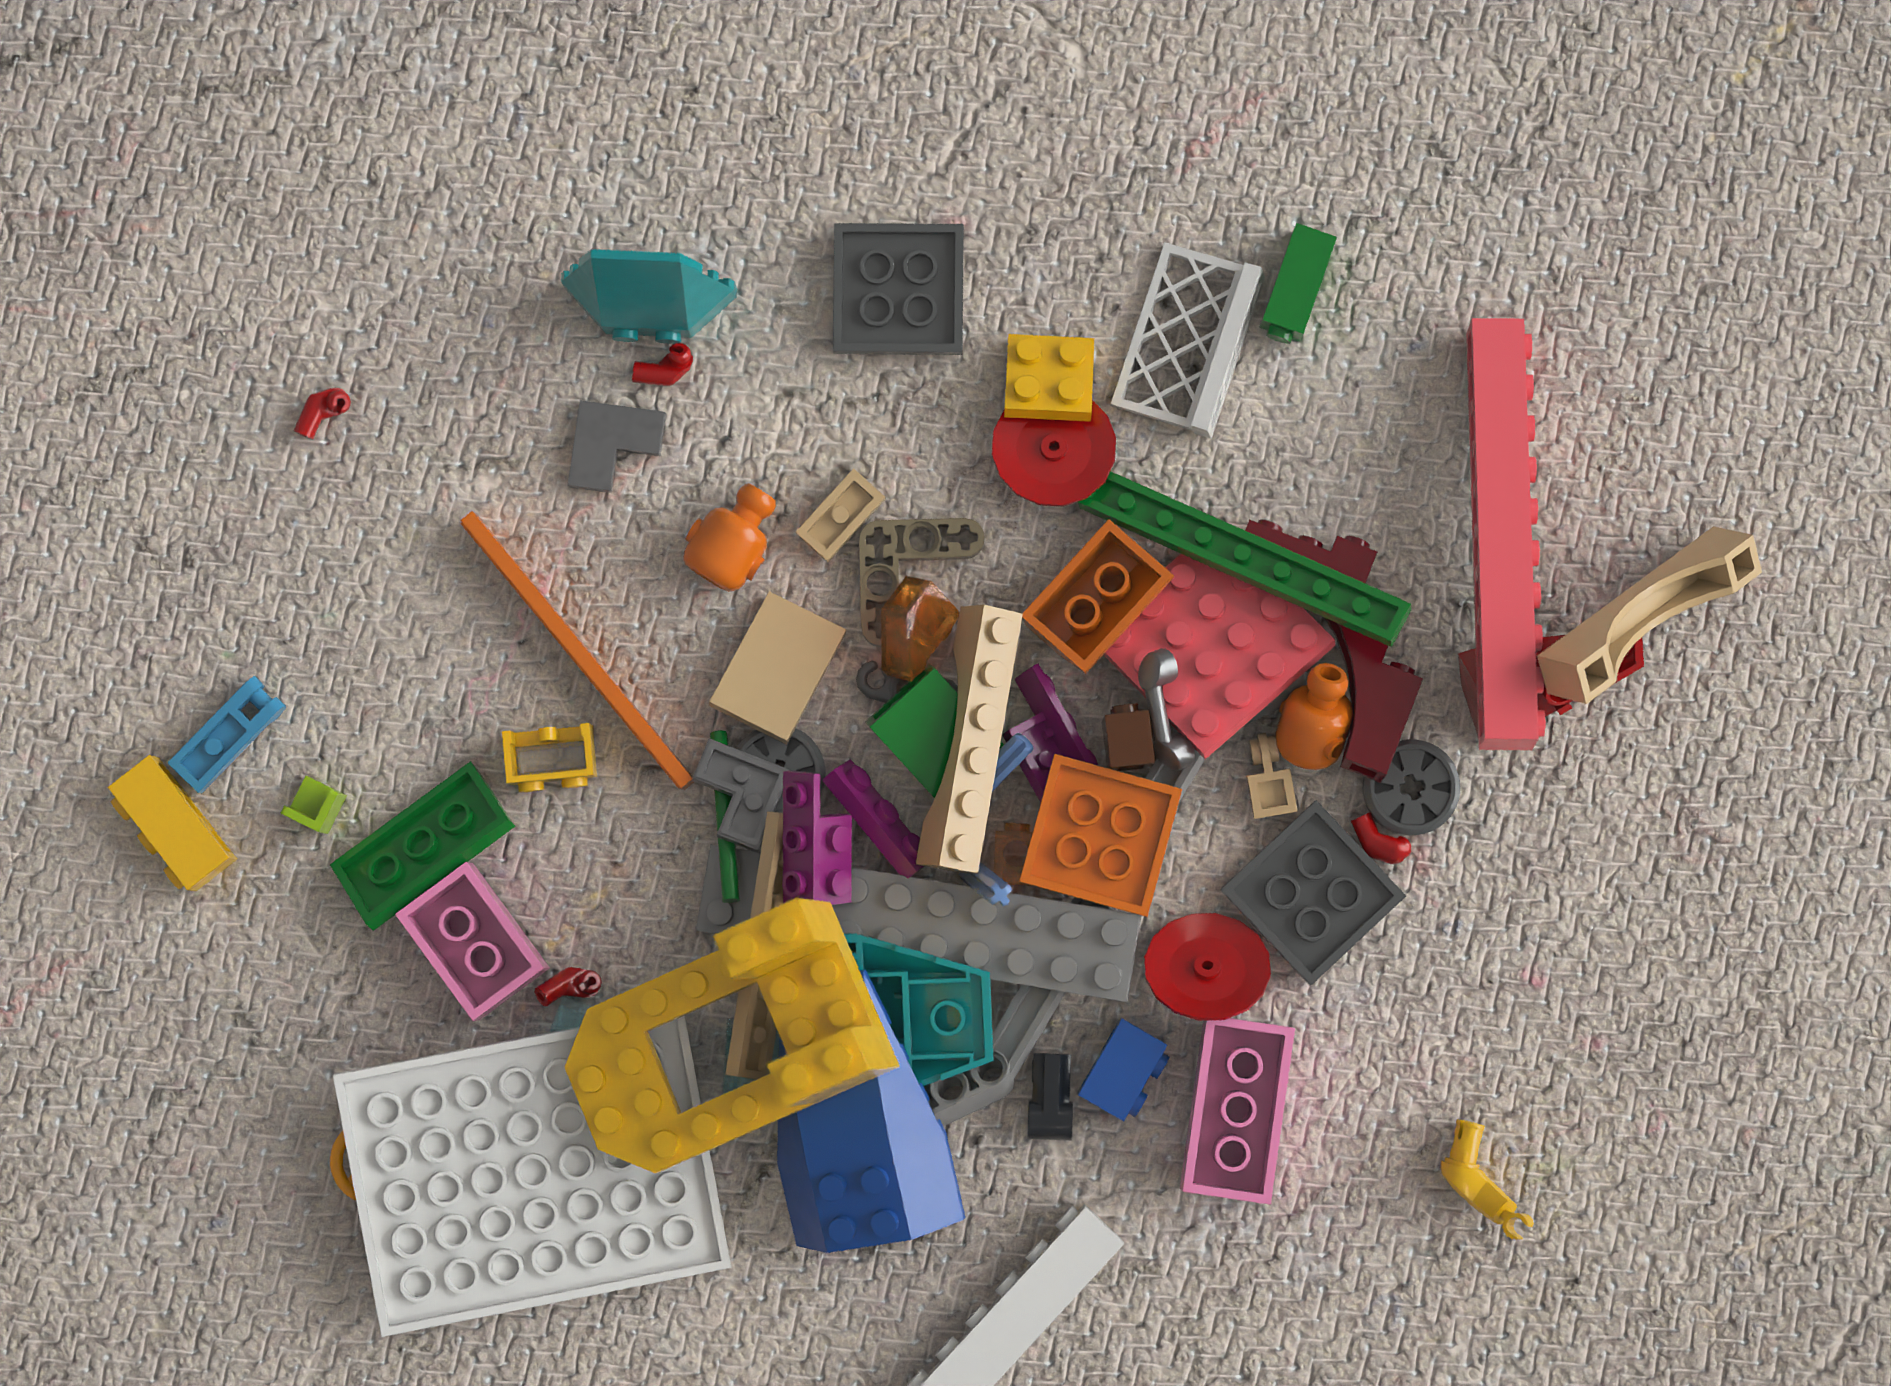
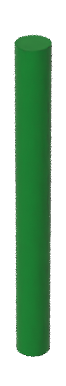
(726, 849)

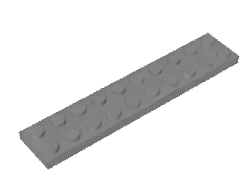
(1019, 943)

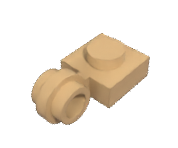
(1272, 790)

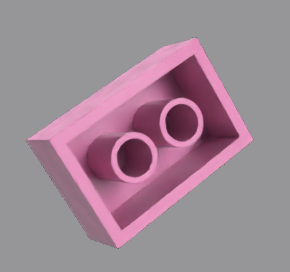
(472, 941)

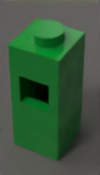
(1297, 284)

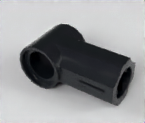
(1050, 1107)

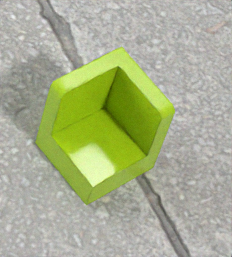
(315, 805)

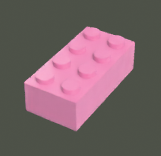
(1237, 1110)

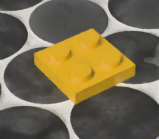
(1049, 377)

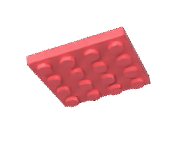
(1230, 648)

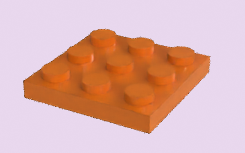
(1100, 835)

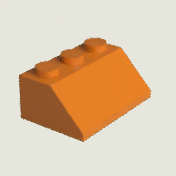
(1096, 597)

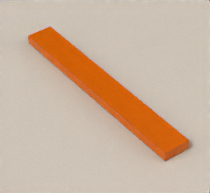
(577, 651)

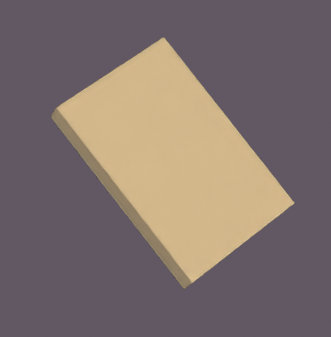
(777, 667)

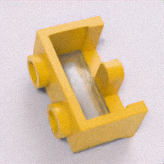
(549, 756)

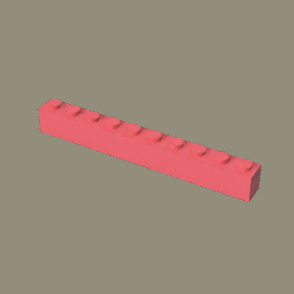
(1503, 535)

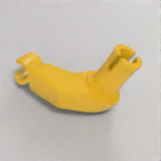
(1472, 1183)

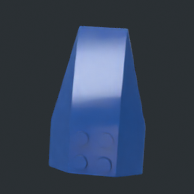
(868, 1161)

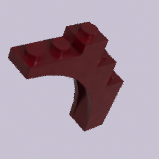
(1378, 691)

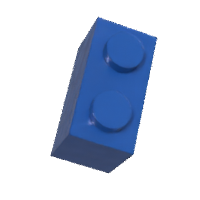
(1123, 1070)

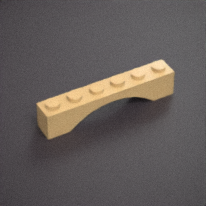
(1590, 655)
(984, 663)

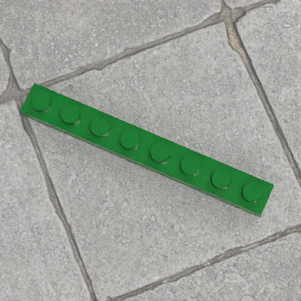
(1249, 558)

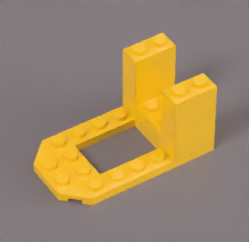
(815, 1004)

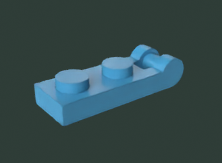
(225, 736)

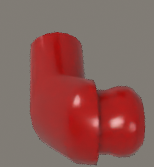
(320, 407)
(1378, 845)
(569, 982)

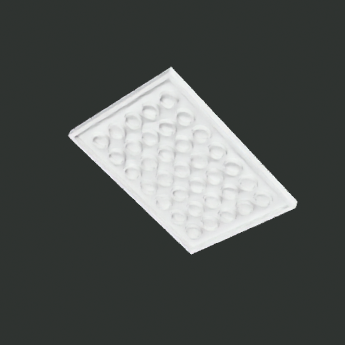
(492, 1191)

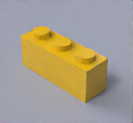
(170, 824)

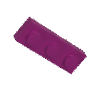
(875, 816)

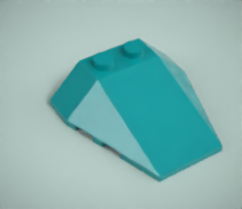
(647, 293)
(934, 1006)

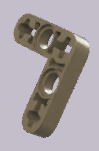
(901, 550)

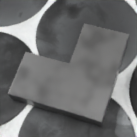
(605, 431)
(753, 787)

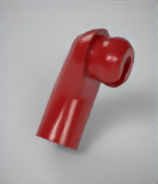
(668, 370)

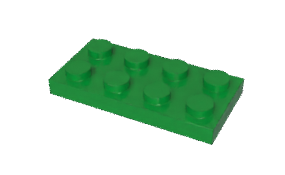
(421, 845)

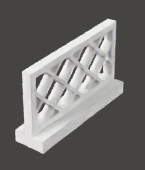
(1225, 344)

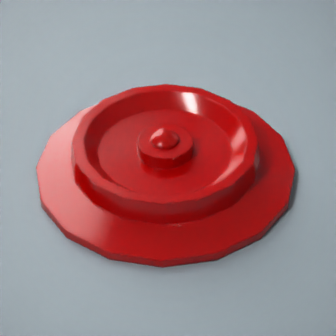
(1054, 458)
(1207, 966)

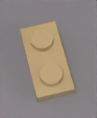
(840, 515)

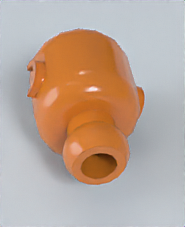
(727, 543)
(1315, 719)

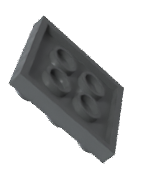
(898, 289)
(1313, 893)

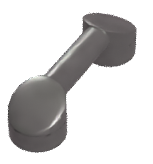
(1157, 670)

